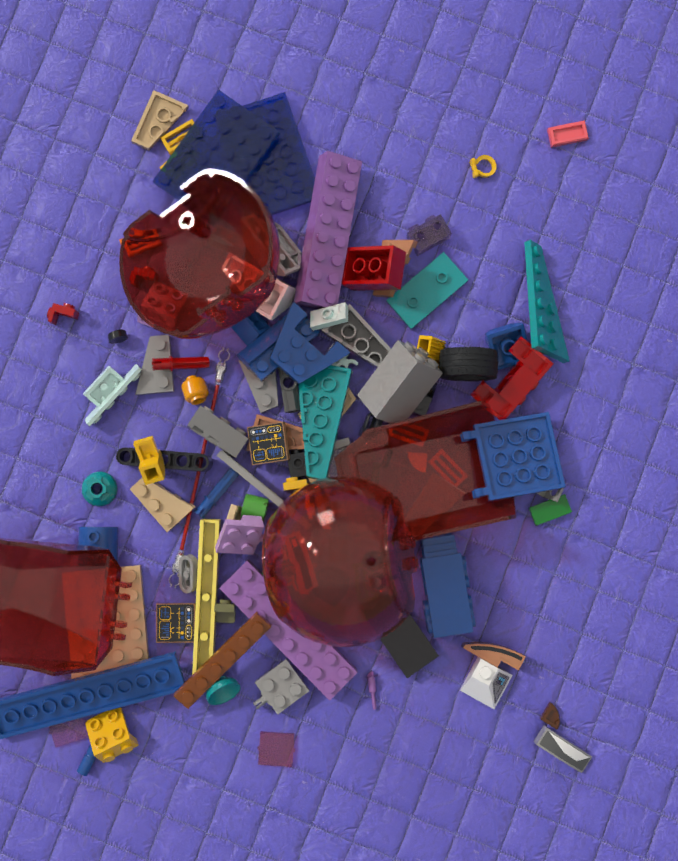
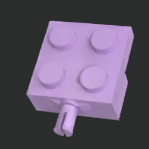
(240, 535)

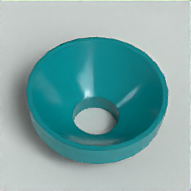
(109, 489)
(222, 690)

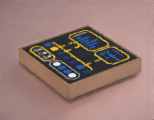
(268, 443)
(175, 622)

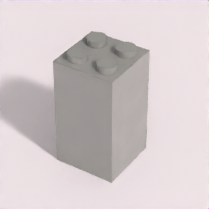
(400, 383)

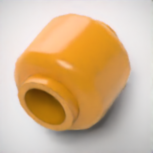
(195, 390)

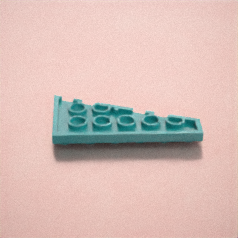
(543, 314)

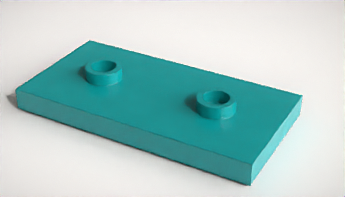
(427, 290)

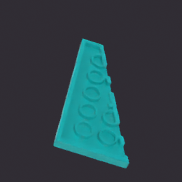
(321, 409)

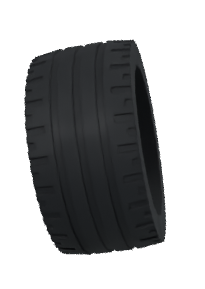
(468, 364)

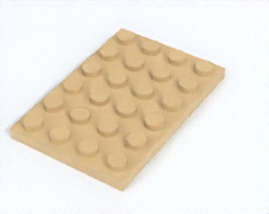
(132, 611)

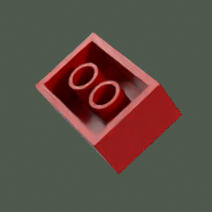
(374, 268)

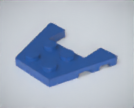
(297, 355)

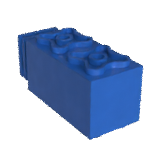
(445, 584)

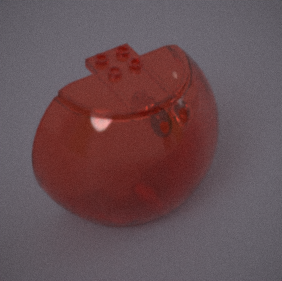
(202, 258)
(340, 562)

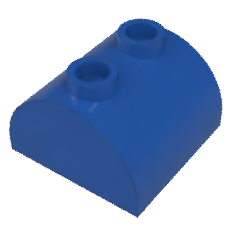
(100, 537)

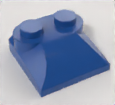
(502, 340)

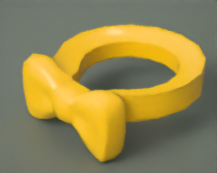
(475, 172)

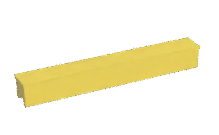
(206, 592)

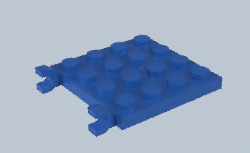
(517, 456)

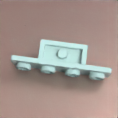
(106, 389)

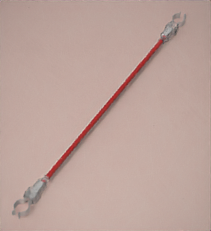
(221, 369)

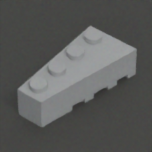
(359, 338)

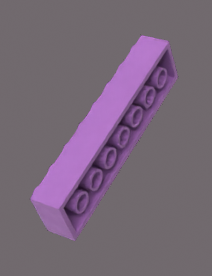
(328, 231)
(319, 663)

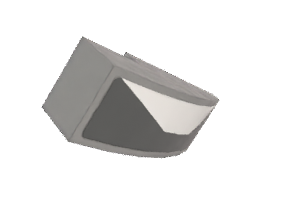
(562, 749)

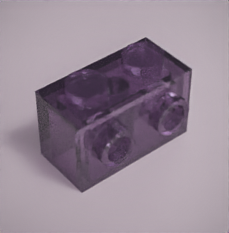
(429, 234)

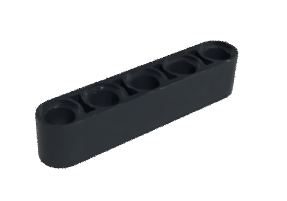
(173, 460)

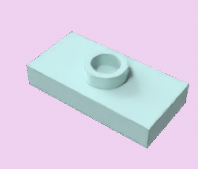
(329, 316)

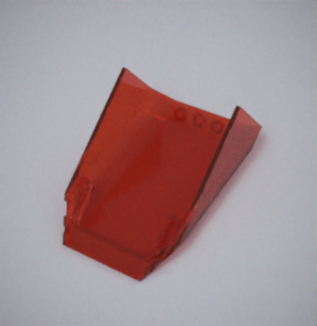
(429, 470)

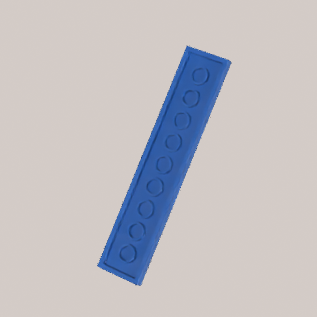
(90, 694)

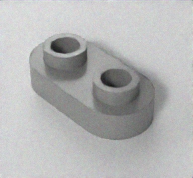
(188, 573)

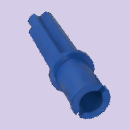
(216, 493)

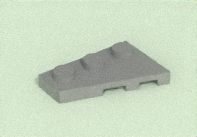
(159, 380)
(264, 392)

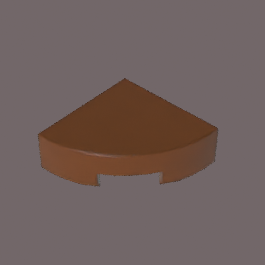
(551, 716)

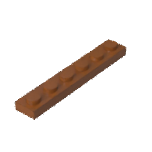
(222, 660)

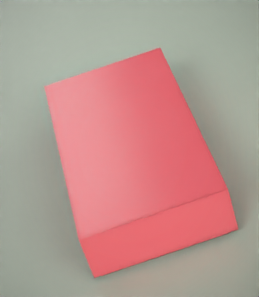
(567, 134)

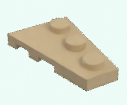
(157, 119)
(162, 504)

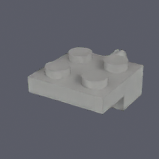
(280, 687)

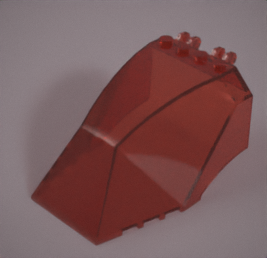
(58, 605)

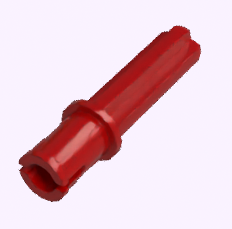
(180, 363)

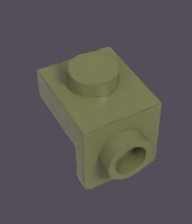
(225, 611)

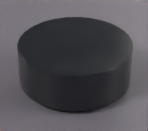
(117, 336)

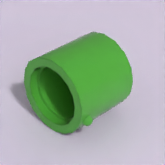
(255, 506)

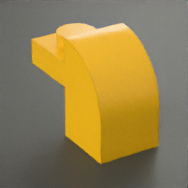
(151, 460)

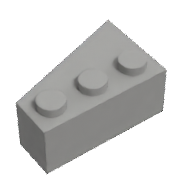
(218, 431)

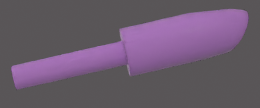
(372, 688)

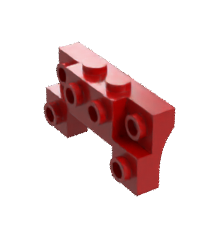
(517, 383)

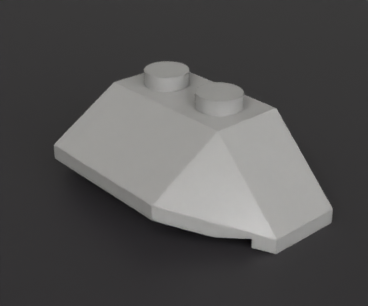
(289, 253)

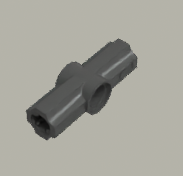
(290, 395)

